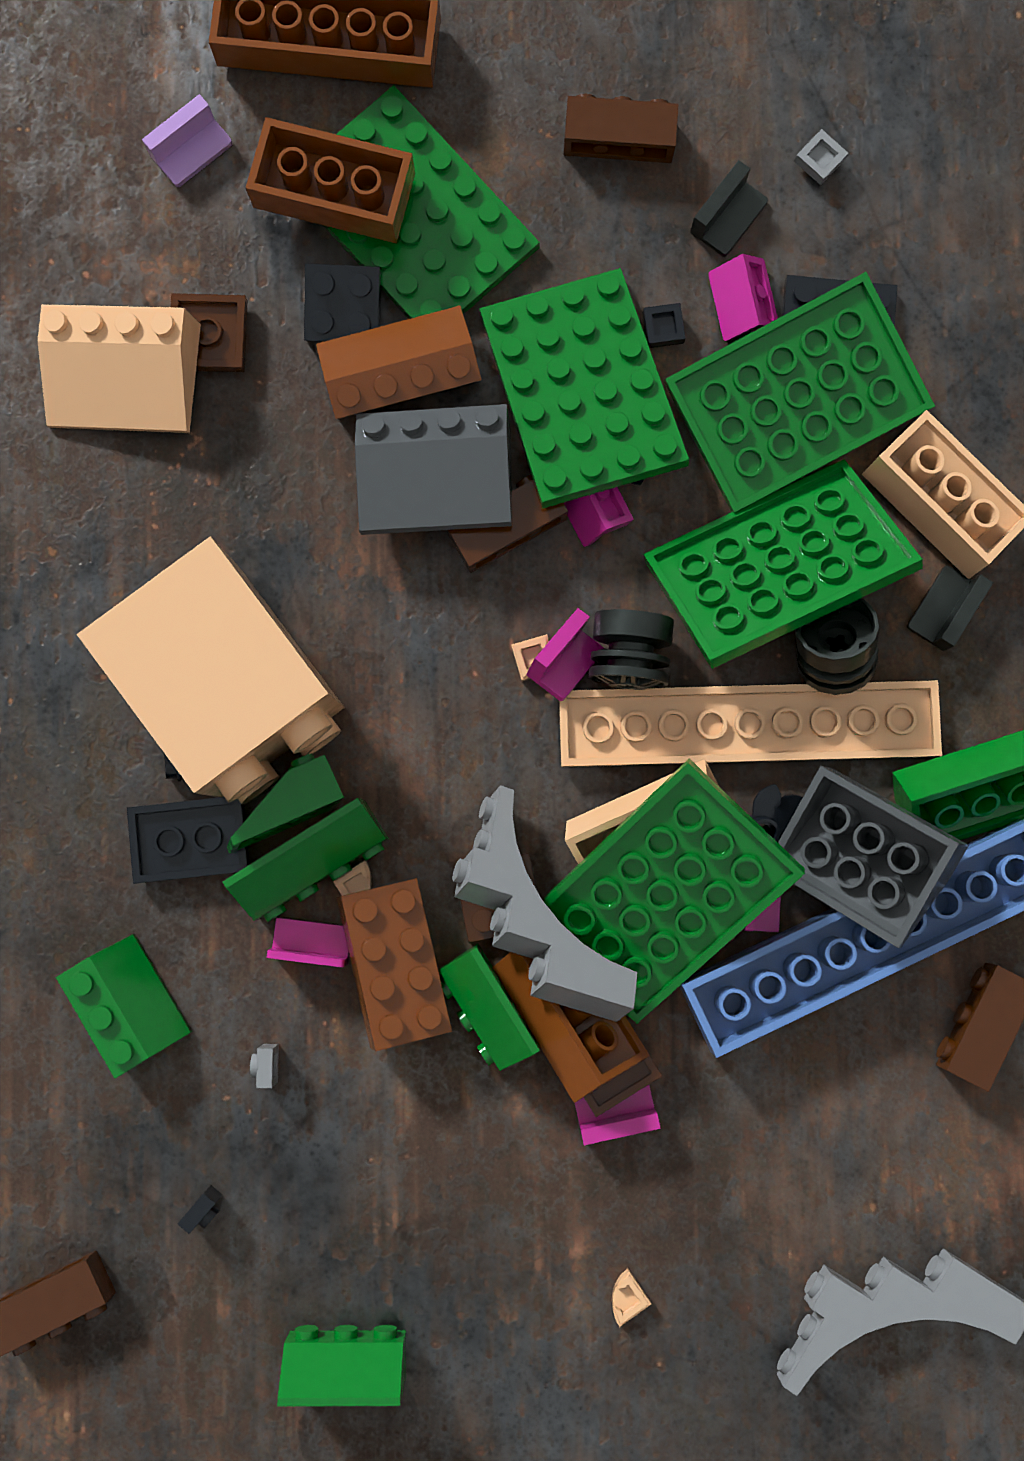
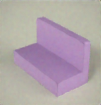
(187, 141)

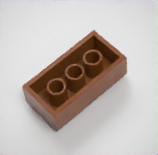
(331, 180)
(394, 964)

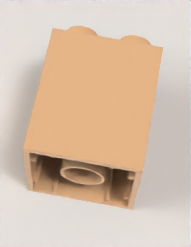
(214, 675)

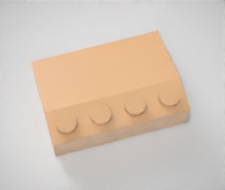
(118, 367)

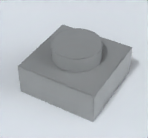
(821, 157)
(265, 1065)

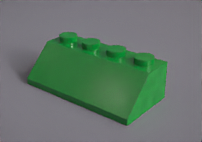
(967, 788)
(306, 860)

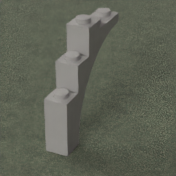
(523, 924)
(893, 1296)

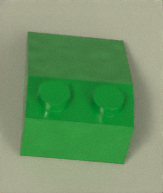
(298, 796)

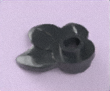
(774, 810)

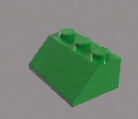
(123, 1005)
(487, 1009)
(343, 1367)

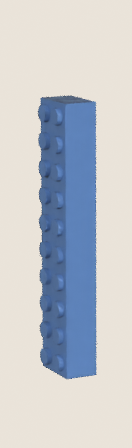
(837, 956)

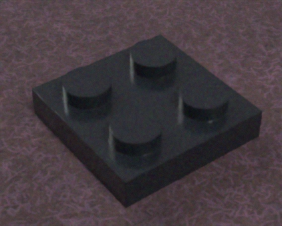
(340, 300)

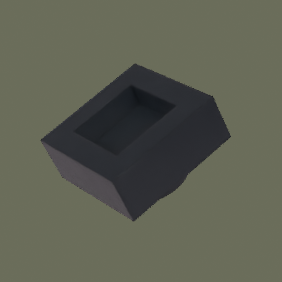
(664, 325)
(202, 1211)

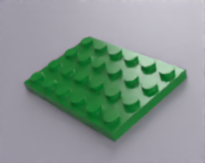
(455, 229)
(583, 388)
(799, 392)
(781, 563)
(673, 884)

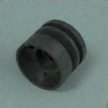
(631, 643)
(839, 649)

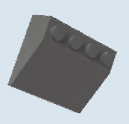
(433, 469)
(869, 855)

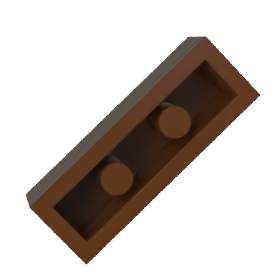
(620, 128)
(529, 520)
(984, 1027)
(53, 1302)

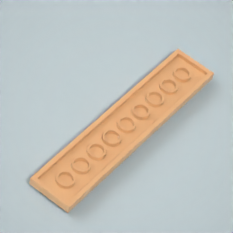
(749, 724)

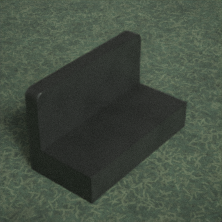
(728, 211)
(948, 607)

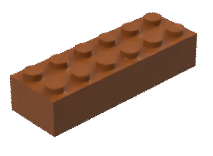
(330, 38)

